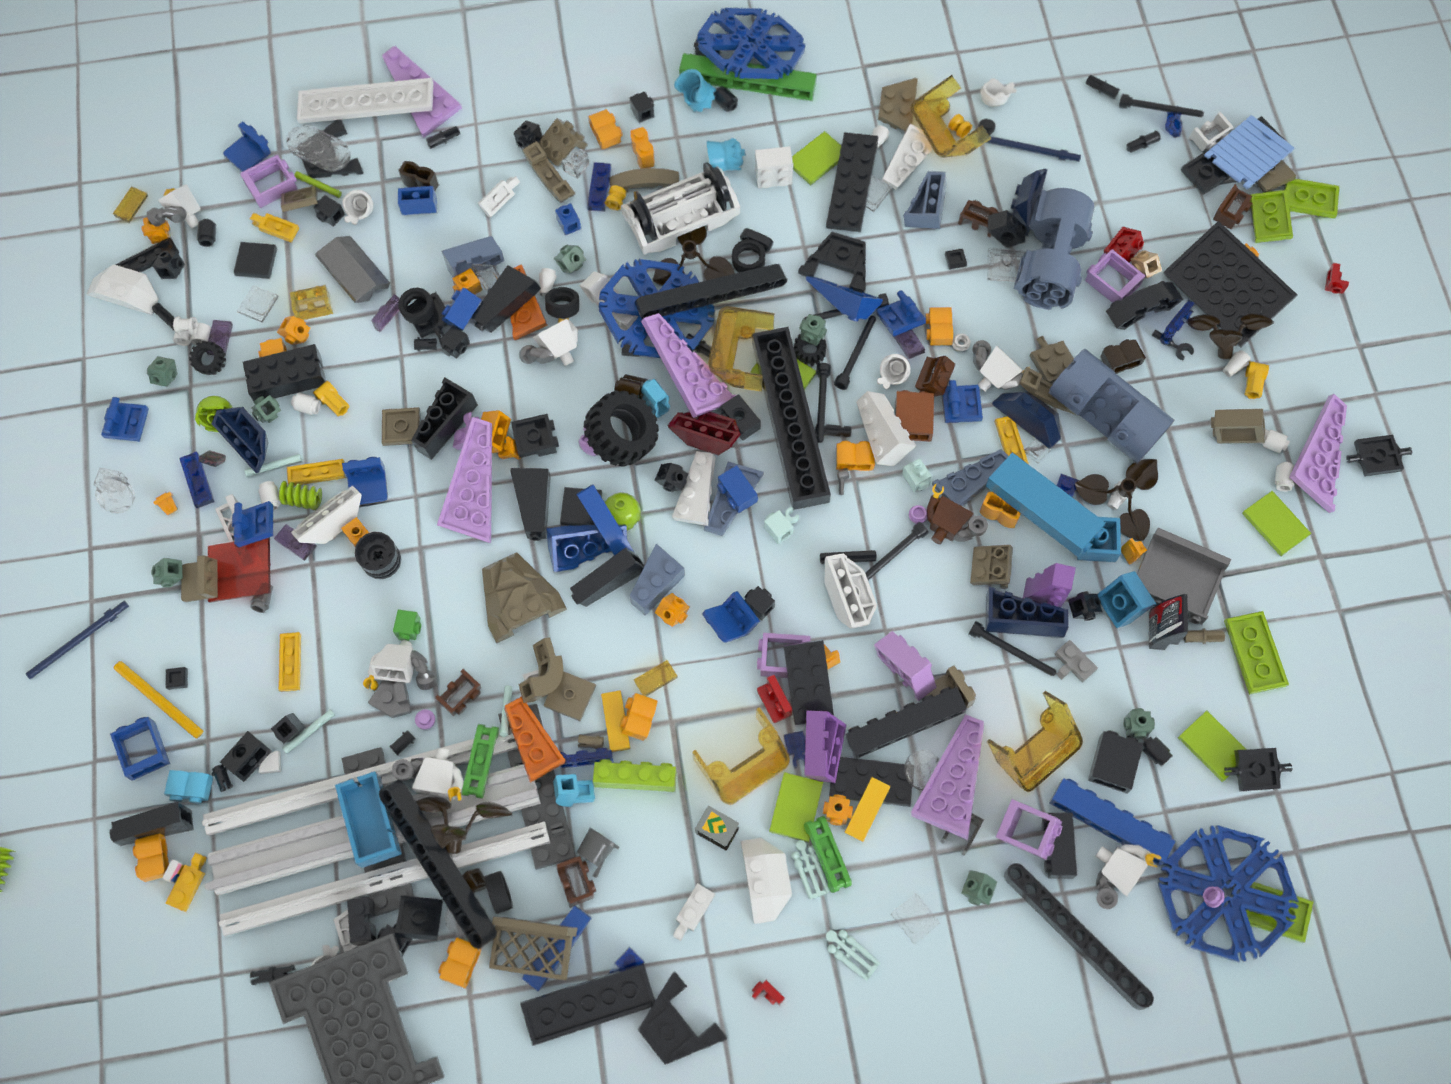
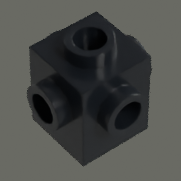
(527, 134)
(168, 264)
(671, 477)
(1085, 606)

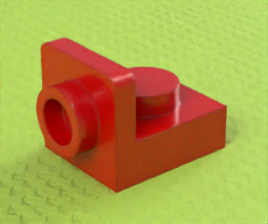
(1334, 281)
(771, 995)

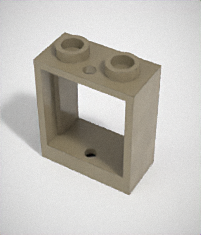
(1239, 426)

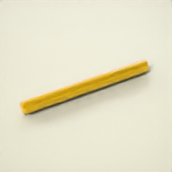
(158, 699)

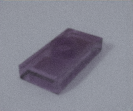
(386, 313)
(220, 334)
(910, 344)
(287, 540)

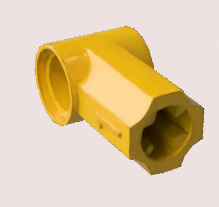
(1256, 375)
(328, 395)

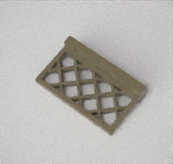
(532, 928)

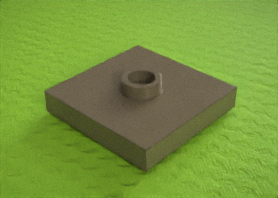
(1276, 177)
(299, 198)
(399, 425)
(571, 696)

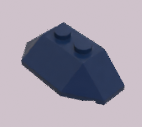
(1027, 194)
(1031, 415)
(243, 435)

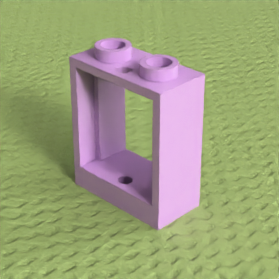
(264, 169)
(1123, 267)
(768, 671)
(1011, 820)

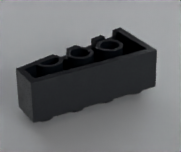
(443, 418)

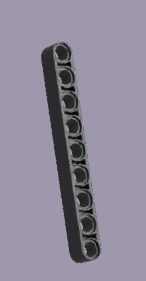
(711, 291)
(437, 864)
(1088, 938)

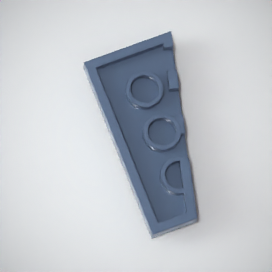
(971, 480)
(721, 513)

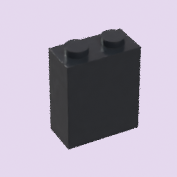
(1116, 761)

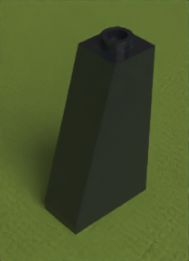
(504, 299)
(532, 494)
(607, 577)
(164, 820)

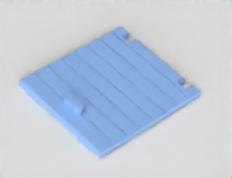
(1249, 151)

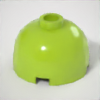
(207, 409)
(624, 509)

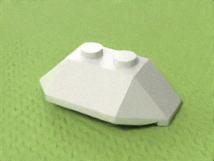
(124, 288)
(328, 519)
(849, 591)
(766, 879)

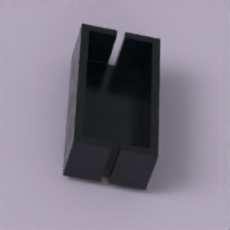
(284, 373)

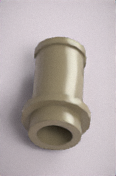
(590, 741)

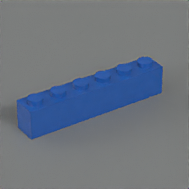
(1111, 821)

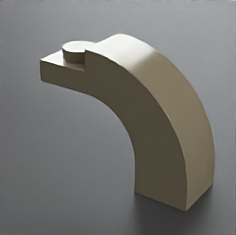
(549, 673)

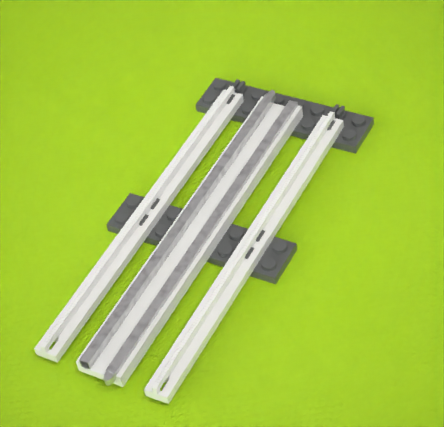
(328, 841)

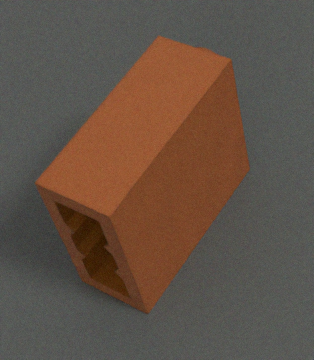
(916, 413)

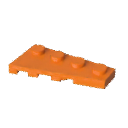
(528, 317)
(533, 742)

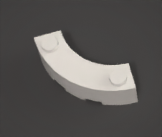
(592, 288)

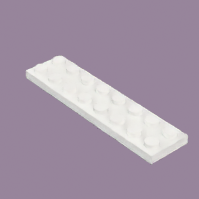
(365, 100)

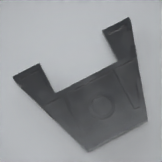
(335, 129)
(841, 253)
(669, 1032)

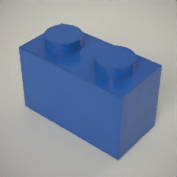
(417, 200)
(461, 308)
(737, 489)

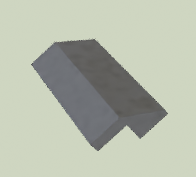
(352, 268)

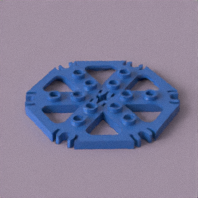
(750, 43)
(644, 286)
(1235, 911)

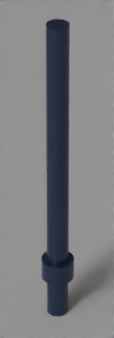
(1061, 154)
(109, 615)

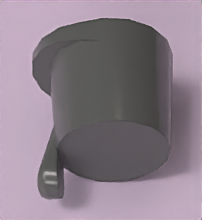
(596, 849)

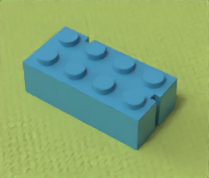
(367, 820)

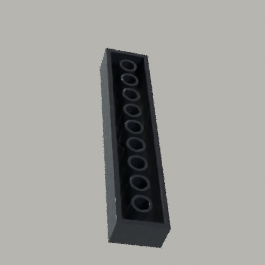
(791, 418)

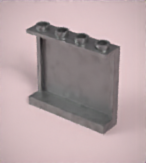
(1182, 567)

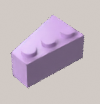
(907, 664)

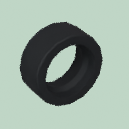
(748, 245)
(410, 295)
(562, 310)
(498, 892)

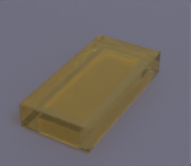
(130, 204)
(655, 678)

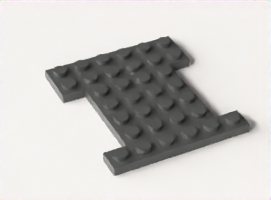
(355, 1016)

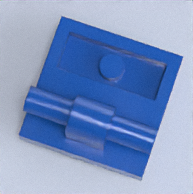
(901, 315)
(962, 403)
(124, 421)
(252, 523)

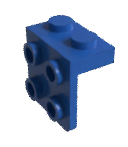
(248, 149)
(368, 478)
(732, 618)

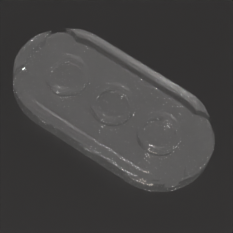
(318, 148)

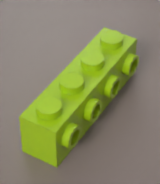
(635, 776)

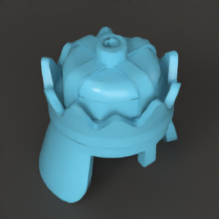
(696, 91)
(725, 154)

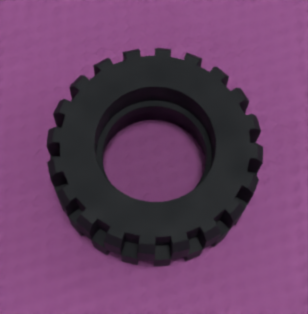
(635, 415)

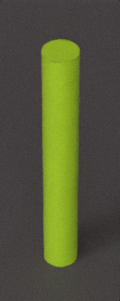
(318, 184)

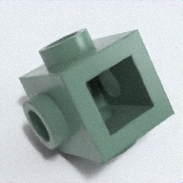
(570, 258)
(813, 329)
(162, 371)
(272, 409)
(167, 572)
(1134, 727)
(979, 888)

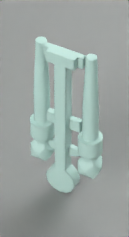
(801, 846)
(832, 936)

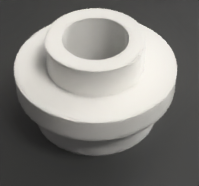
(961, 338)

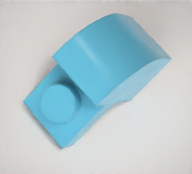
(571, 791)

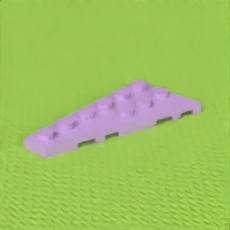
(444, 104)
(691, 375)
(1320, 458)
(470, 491)
(951, 788)

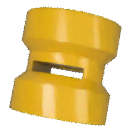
(960, 126)
(615, 197)

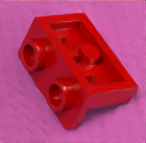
(1126, 243)
(774, 700)

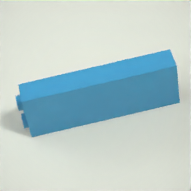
(1046, 505)

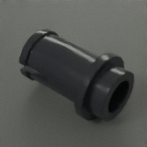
(425, 344)
(402, 742)
(221, 776)

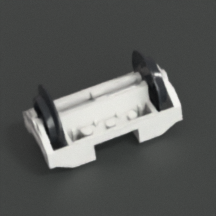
(681, 209)

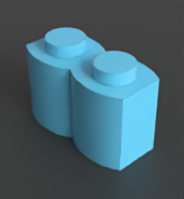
(655, 397)
(189, 786)

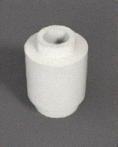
(306, 403)
(1275, 441)
(1282, 479)
(269, 492)

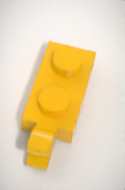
(275, 226)
(187, 884)

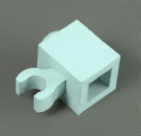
(917, 475)
(780, 526)

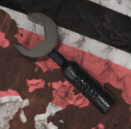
(1182, 347)

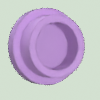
(918, 514)
(425, 719)
(1213, 896)

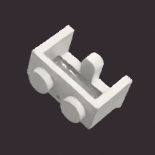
(1211, 132)

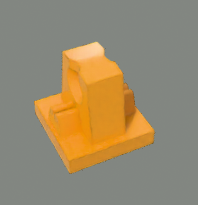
(509, 449)
(166, 503)
(1133, 550)
(832, 658)

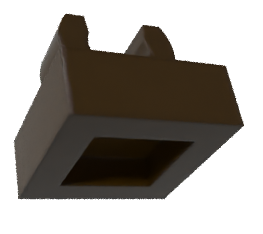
(475, 880)

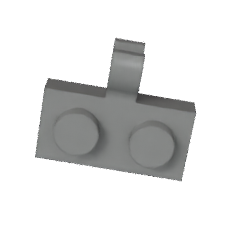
(1074, 661)

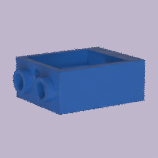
(147, 765)

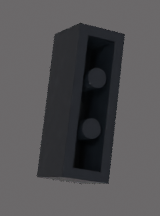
(1062, 861)

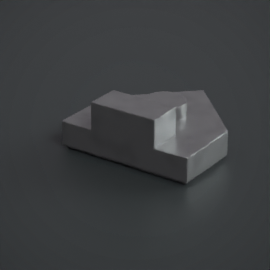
(391, 698)

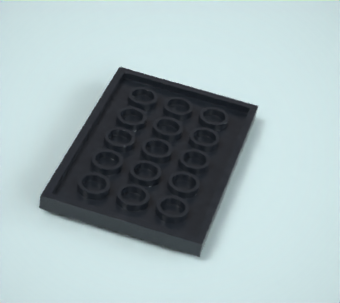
(1229, 281)

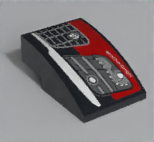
(1168, 622)

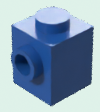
(568, 219)

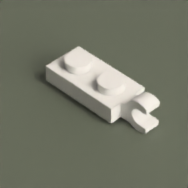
(498, 196)
(693, 910)

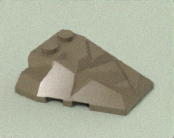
(516, 596)

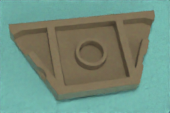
(896, 104)

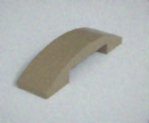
(547, 173)
(645, 178)
(1035, 385)

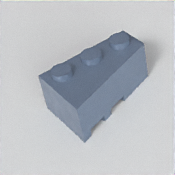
(928, 203)
(482, 251)
(656, 580)

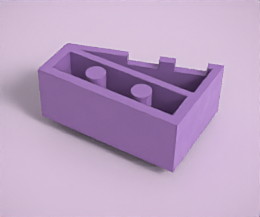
(1050, 586)
(823, 745)

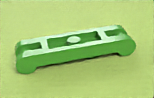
(480, 761)
(828, 854)

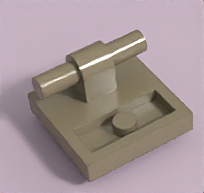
(992, 565)

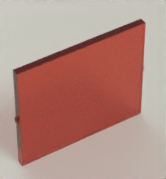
(242, 569)

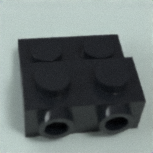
(535, 436)

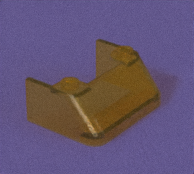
(929, 111)
(731, 326)
(1044, 750)
(751, 773)

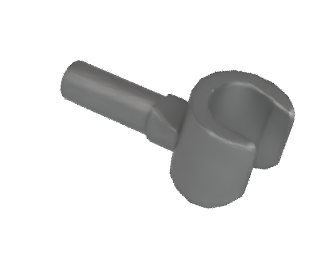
(842, 474)

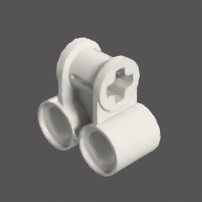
(190, 331)

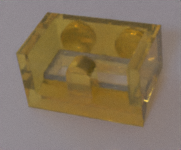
(311, 302)

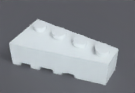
(883, 429)

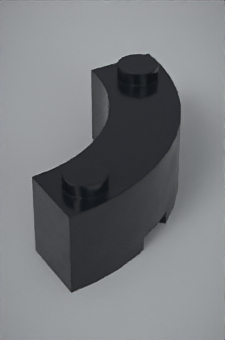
(1152, 298)

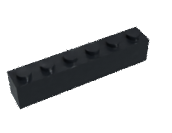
(906, 722)

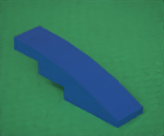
(603, 520)
(575, 918)

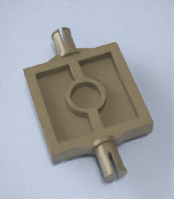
(1051, 359)

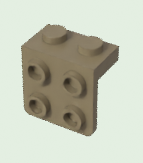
(561, 140)
(199, 579)
(955, 678)

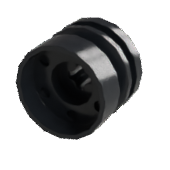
(374, 546)

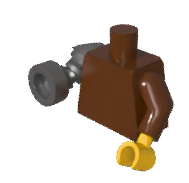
(950, 519)

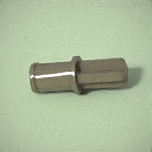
(1204, 636)

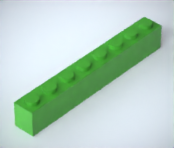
(795, 85)

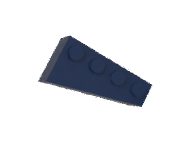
(1023, 616)

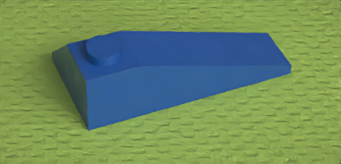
(847, 301)
(575, 545)

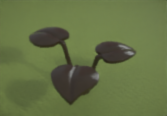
(717, 265)
(1227, 338)
(1143, 475)
(450, 836)

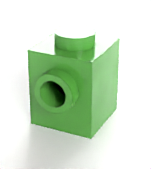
(407, 625)

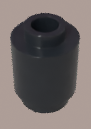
(725, 98)
(206, 232)
(1157, 750)

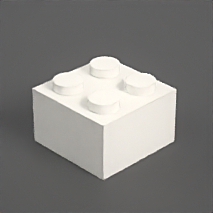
(773, 167)

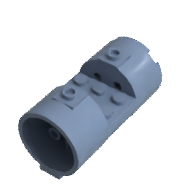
(1061, 223)
(1111, 405)

